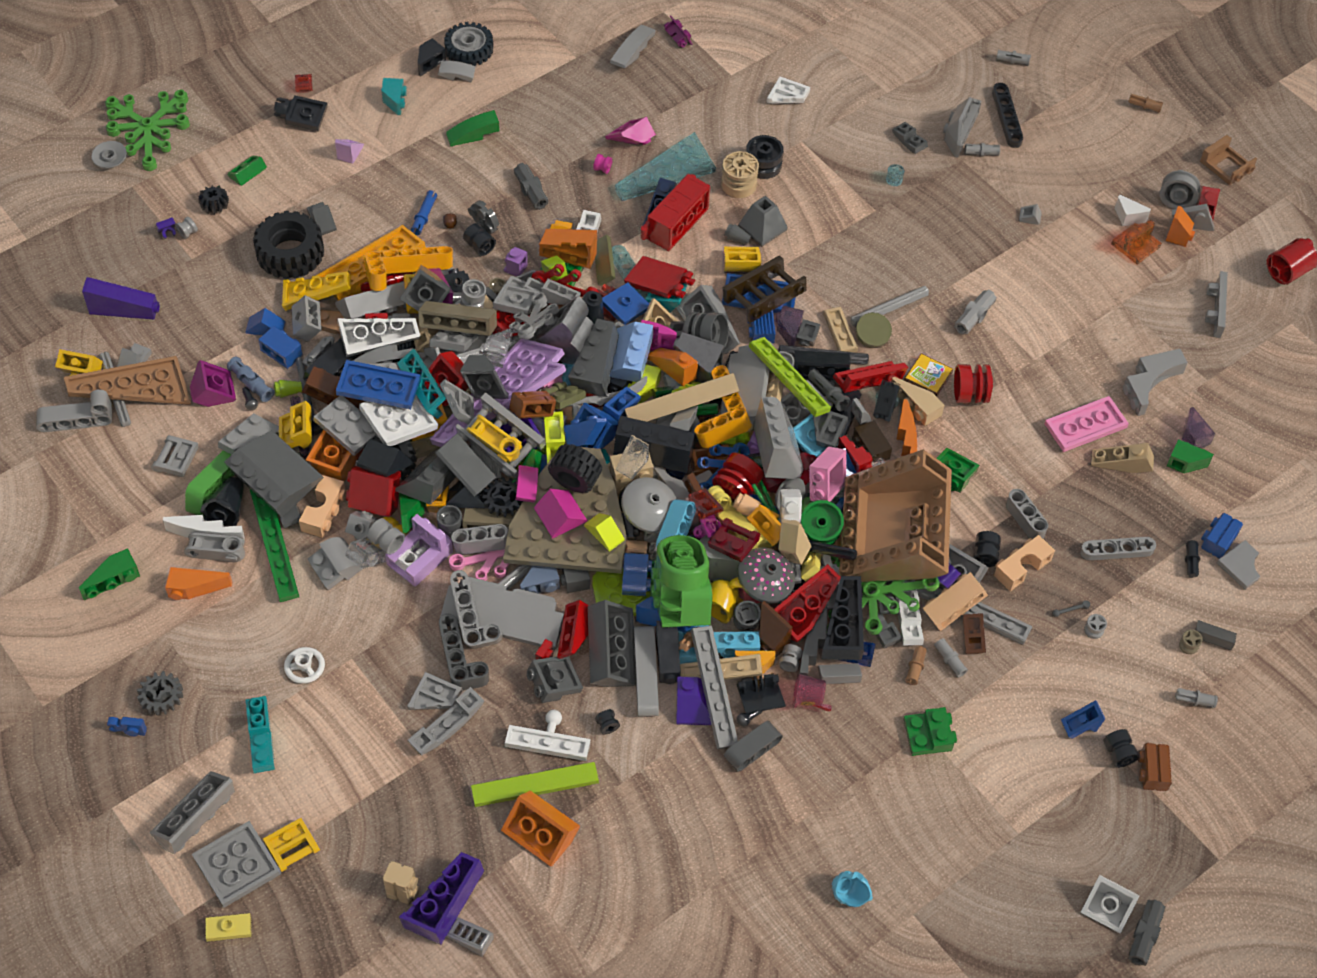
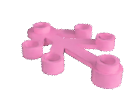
(490, 558)

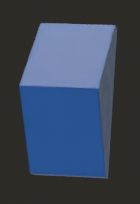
(263, 321)

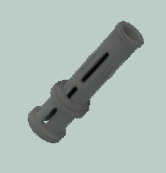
(833, 394)

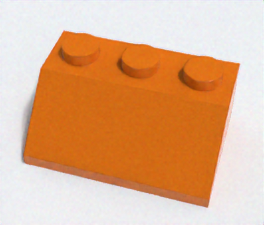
(540, 827)

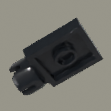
(301, 112)

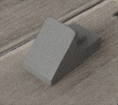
(135, 355)

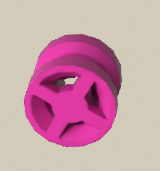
(602, 163)

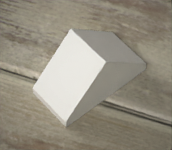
(1131, 211)

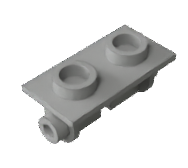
(320, 348)

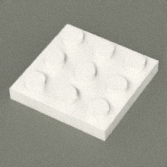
(398, 424)

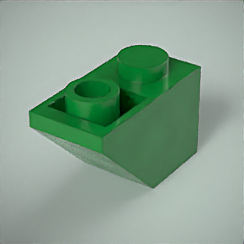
(1189, 458)

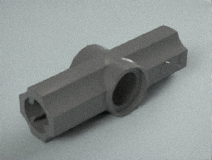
(531, 186)
(1146, 932)

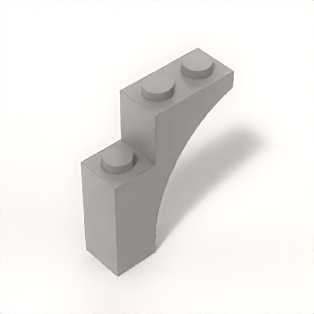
(1150, 372)

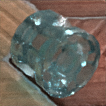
(895, 175)

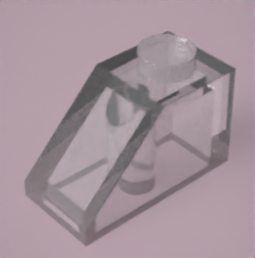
(497, 347)

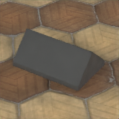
(465, 464)

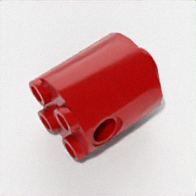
(1292, 261)

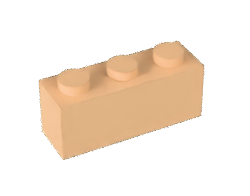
(955, 601)

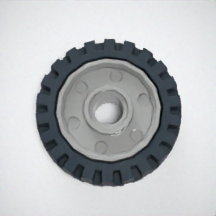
(469, 43)

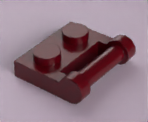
(732, 545)

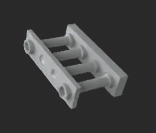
(518, 428)

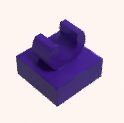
(166, 225)

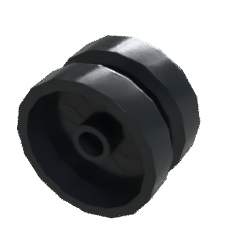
(769, 154)

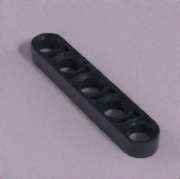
(1006, 121)

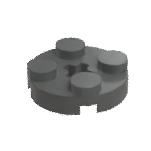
(485, 217)

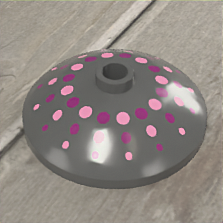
(760, 581)

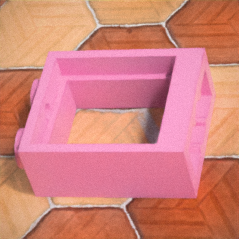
(828, 473)

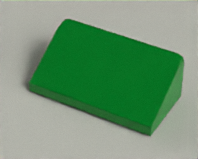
(247, 170)

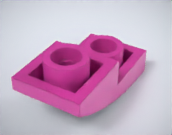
(527, 483)

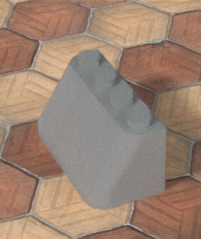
(777, 441)

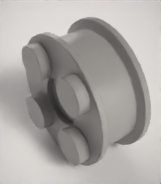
(1180, 189)

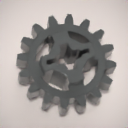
(158, 691)

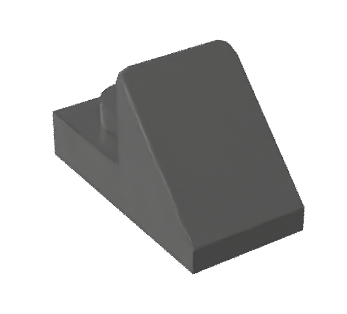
(323, 217)

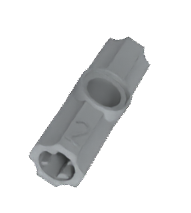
(975, 312)

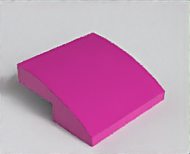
(662, 336)

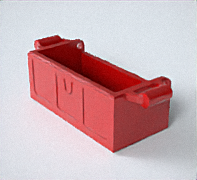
(677, 213)

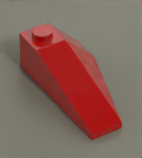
(808, 602)

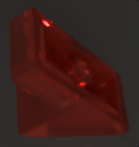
(705, 504)

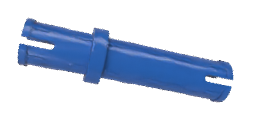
(421, 217)

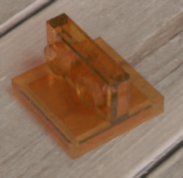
(1137, 241)

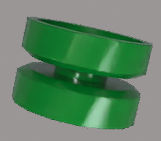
(822, 522)

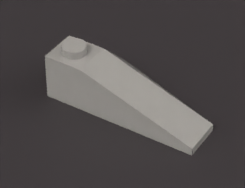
(707, 301)

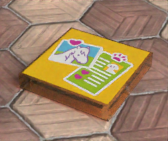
(929, 374)

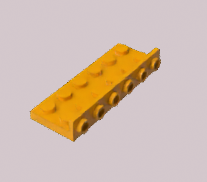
(355, 264)

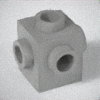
(360, 523)

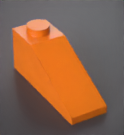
(676, 364)
(191, 583)

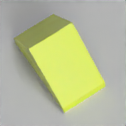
(605, 531)

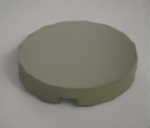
(873, 330)

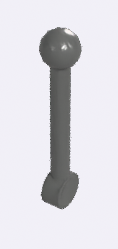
(1086, 604)

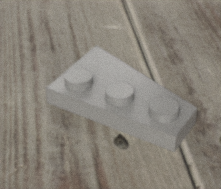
(246, 432)

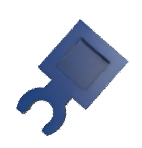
(130, 726)

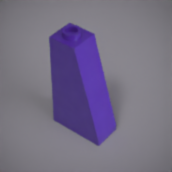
(118, 301)

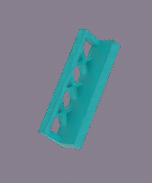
(422, 393)

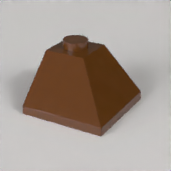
(773, 630)

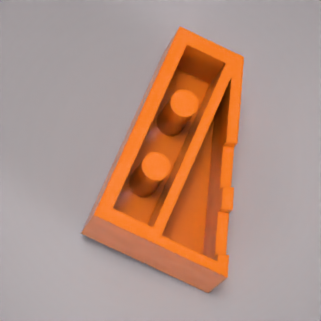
(571, 245)

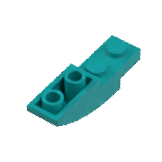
(260, 734)

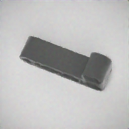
(456, 651)

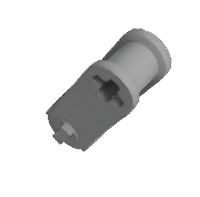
(215, 547)

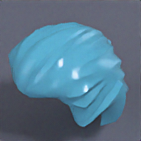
(851, 889)

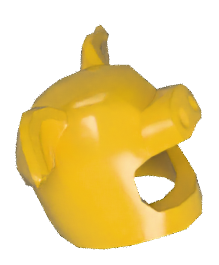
(726, 597)

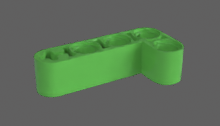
(207, 483)

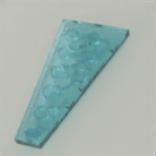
(674, 164)

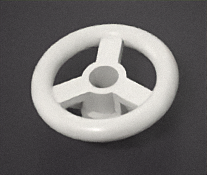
(304, 655)

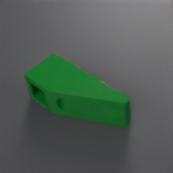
(111, 573)

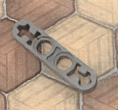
(1117, 545)

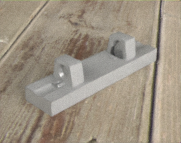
(1218, 317)

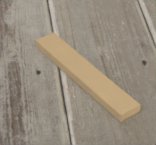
(684, 399)

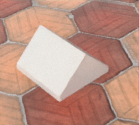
(1110, 904)

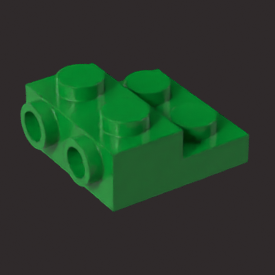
(961, 468)
(930, 732)

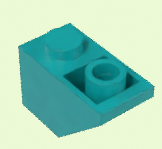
(393, 94)

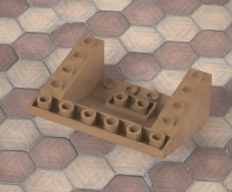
(898, 520)

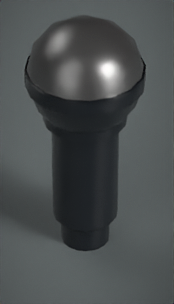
(250, 402)
(744, 719)

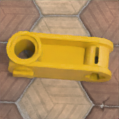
(495, 439)

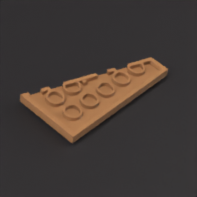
(144, 381)

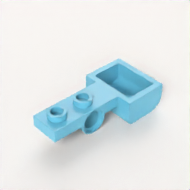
(726, 644)

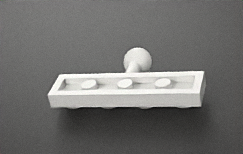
(547, 741)

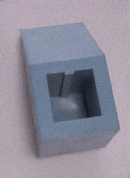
(541, 580)

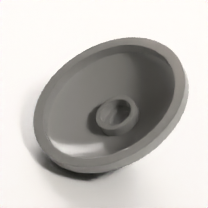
(641, 508)

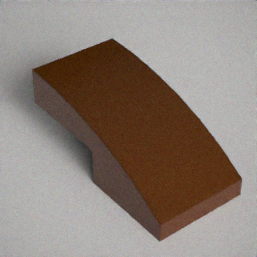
(974, 633)

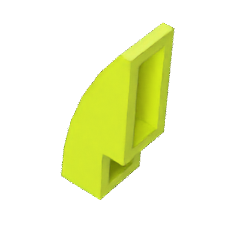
(554, 433)

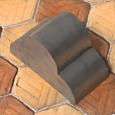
(568, 330)

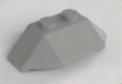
(961, 124)

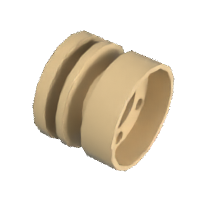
(739, 174)

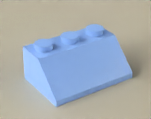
(632, 351)

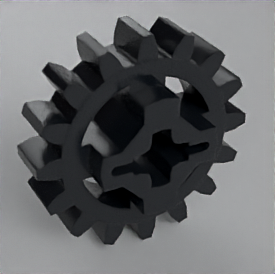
(501, 497)

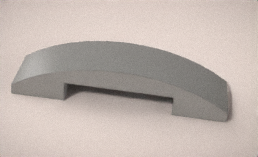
(447, 724)

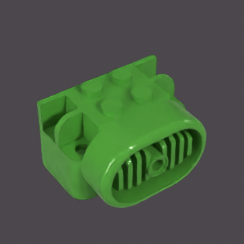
(681, 582)

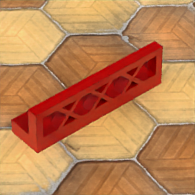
(869, 375)

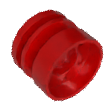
(976, 383)
(738, 475)

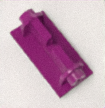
(675, 27)
(707, 527)

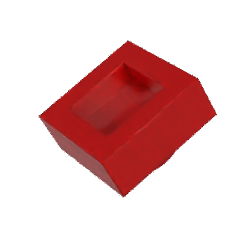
(545, 650)

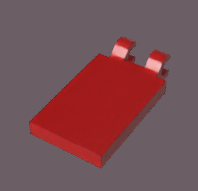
(659, 277)

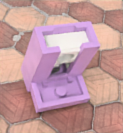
(424, 547)

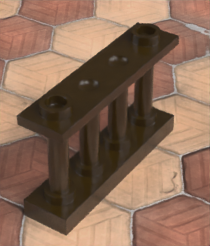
(758, 277)

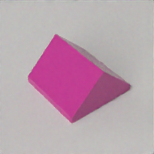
(559, 512)

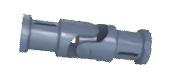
(250, 379)

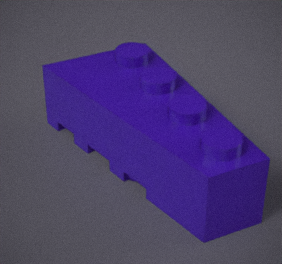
(441, 904)

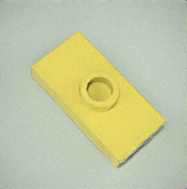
(810, 565)
(228, 927)

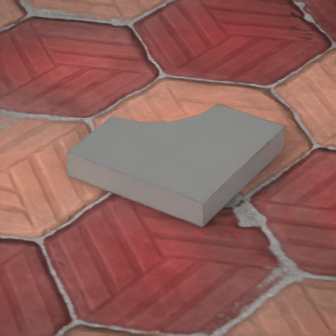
(1240, 564)

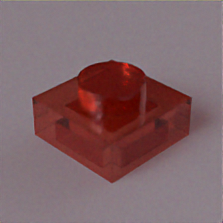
(303, 82)

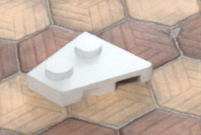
(788, 92)

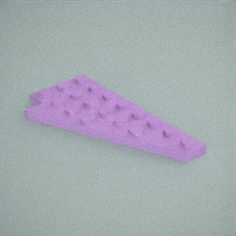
(526, 369)

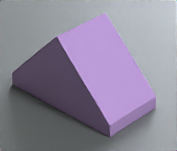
(348, 150)

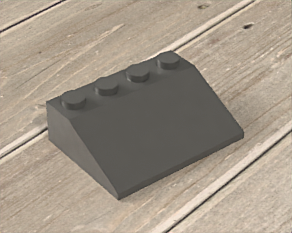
(273, 472)

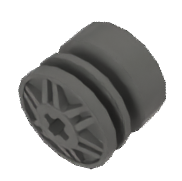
(708, 326)

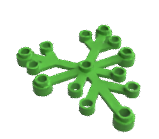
(148, 124)
(895, 588)

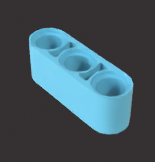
(677, 519)

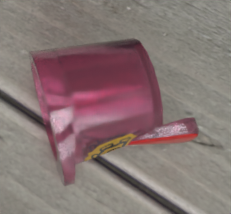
(810, 692)

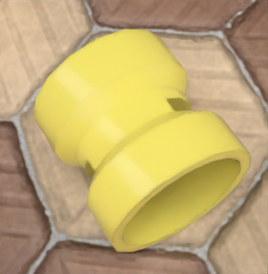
(720, 495)

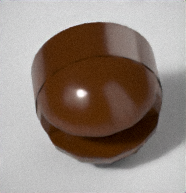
(450, 220)

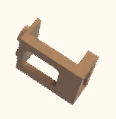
(1220, 151)

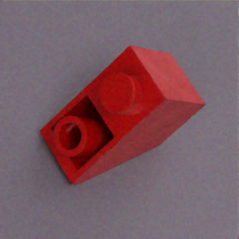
(1208, 196)

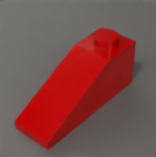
(573, 628)

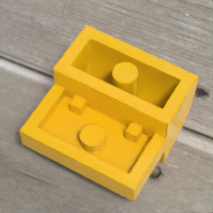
(741, 259)
(296, 426)

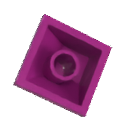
(211, 385)

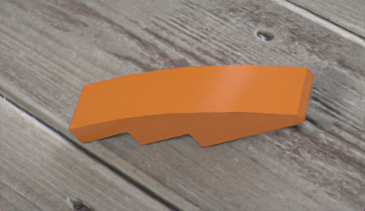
(907, 430)

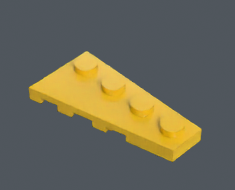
(315, 288)

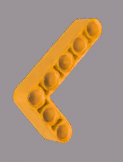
(404, 260)
(727, 424)

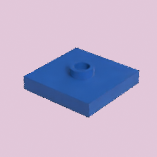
(625, 304)

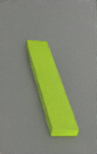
(789, 377)
(538, 783)

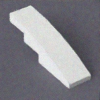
(195, 523)
(910, 621)

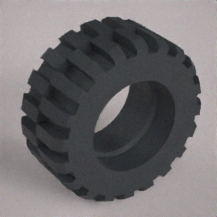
(284, 228)

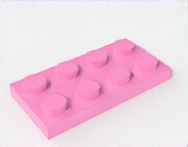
(1086, 424)

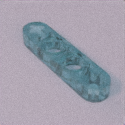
(626, 259)

